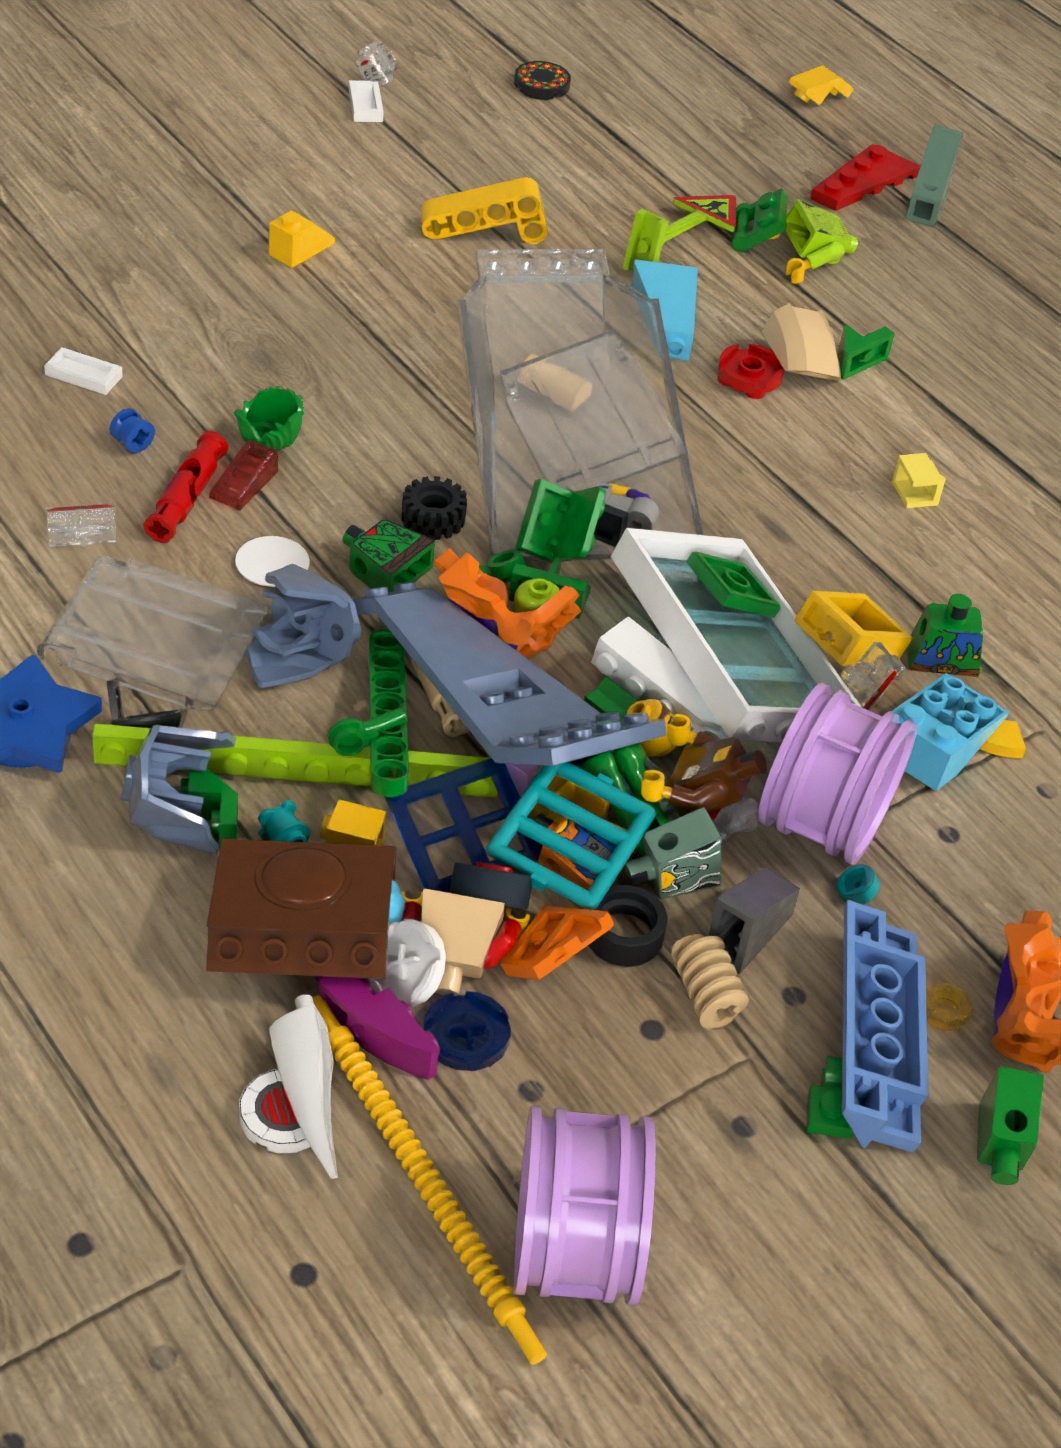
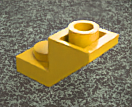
(818, 83)

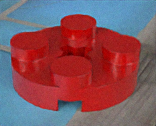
(737, 372)

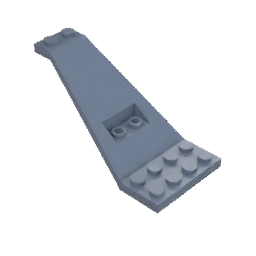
(494, 689)

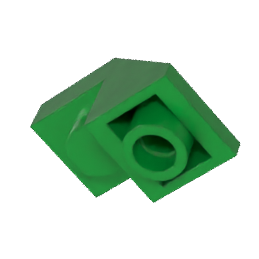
(219, 802)

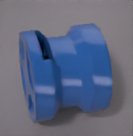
(132, 430)

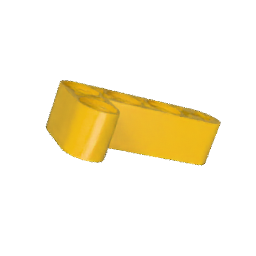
(444, 216)

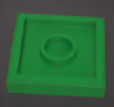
(733, 584)

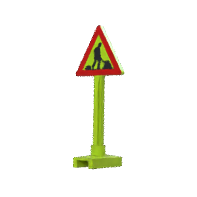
(651, 231)

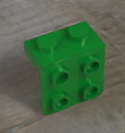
(560, 522)

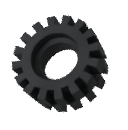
(438, 494)

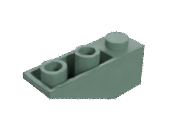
(934, 176)

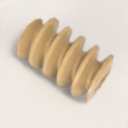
(709, 979)

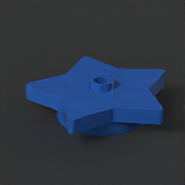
(39, 716)

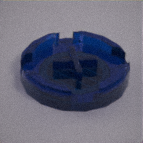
(469, 1030)

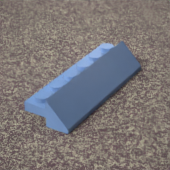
(883, 1030)

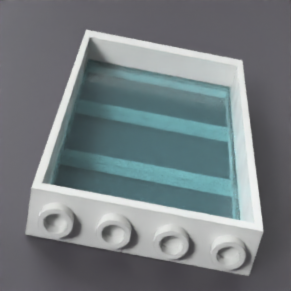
(742, 663)

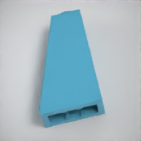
(676, 292)

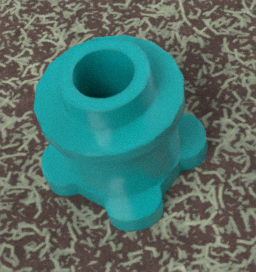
(282, 825)

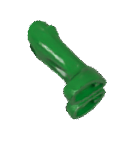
(630, 763)

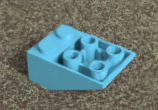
(950, 728)

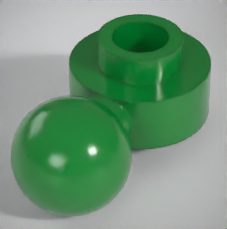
(503, 564)

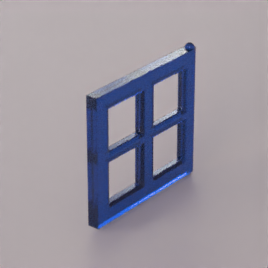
(463, 826)

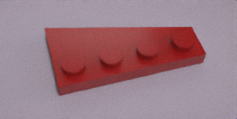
(863, 175)

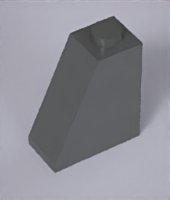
(752, 914)

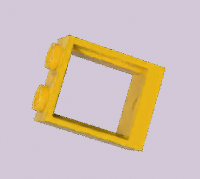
(853, 623)

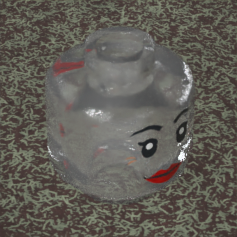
(376, 63)

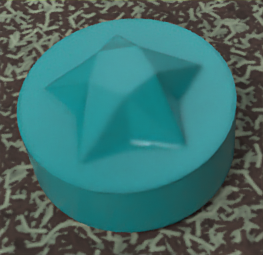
(858, 884)

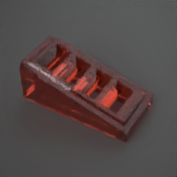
(252, 456)

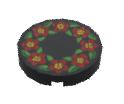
(542, 79)

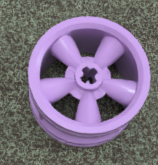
(836, 772)
(585, 1205)

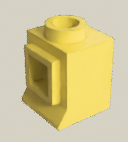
(918, 480)

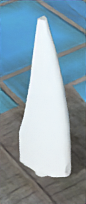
(306, 1069)

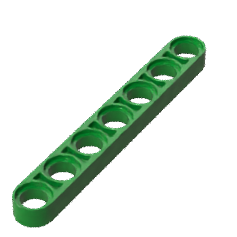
(387, 691)

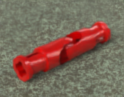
(185, 487)

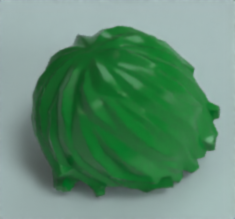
(271, 418)

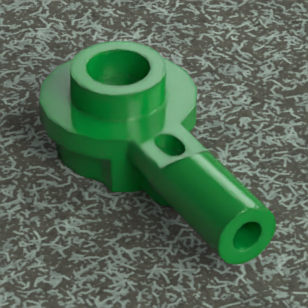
(352, 735)

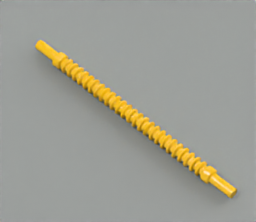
(507, 1308)

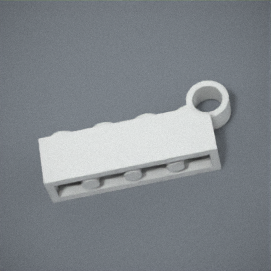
(652, 671)

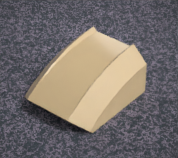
(803, 342)

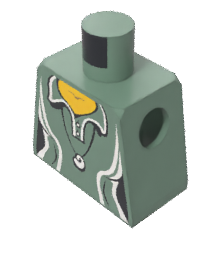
(679, 856)

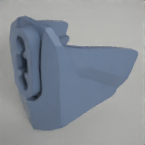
(303, 628)
(155, 802)

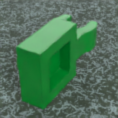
(825, 1103)

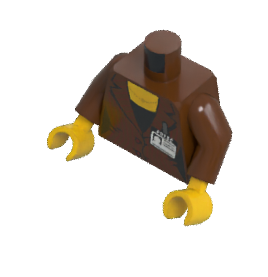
(707, 773)

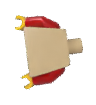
(471, 932)

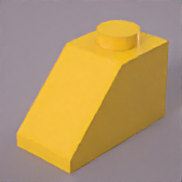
(296, 239)

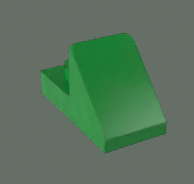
(862, 352)

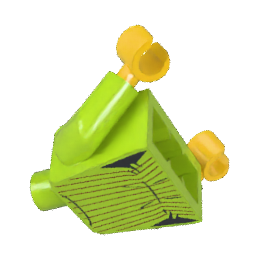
(816, 237)

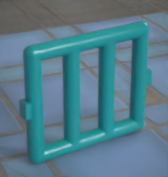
(605, 869)

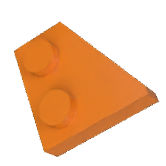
(553, 939)

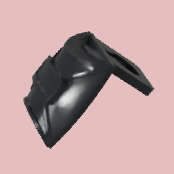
(169, 718)

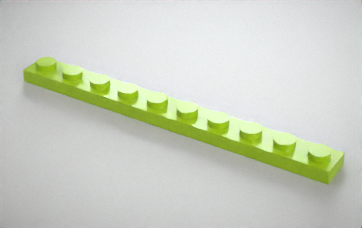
(290, 760)

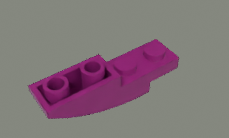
(381, 1024)

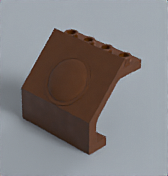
(301, 908)

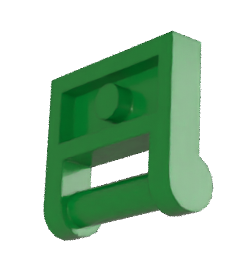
(768, 216)

